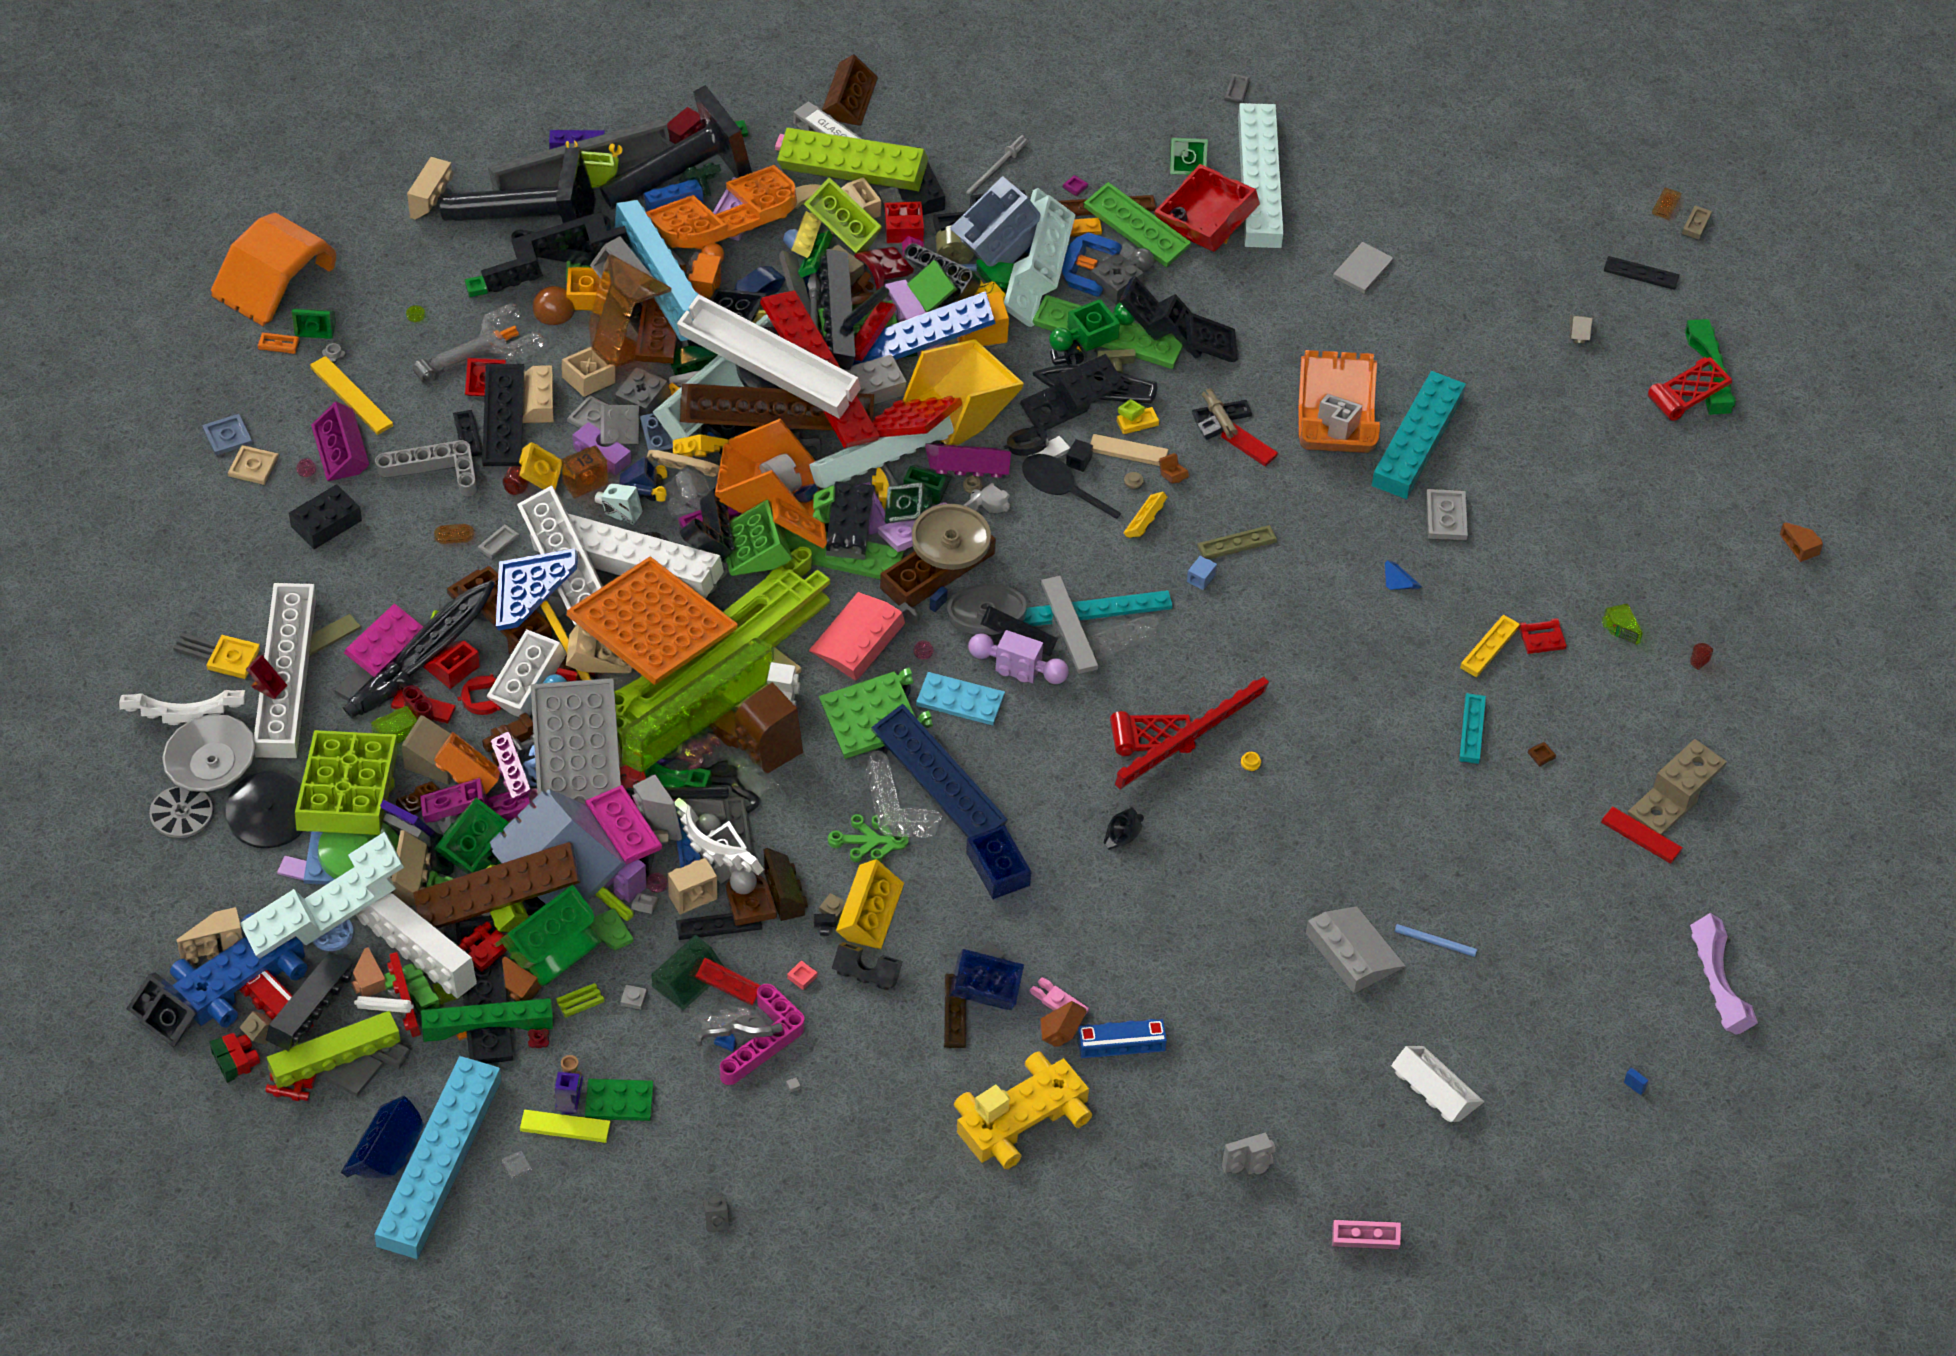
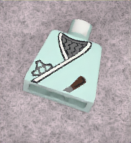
(620, 502)

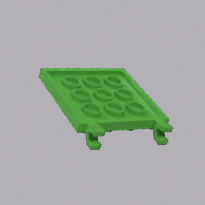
(861, 706)

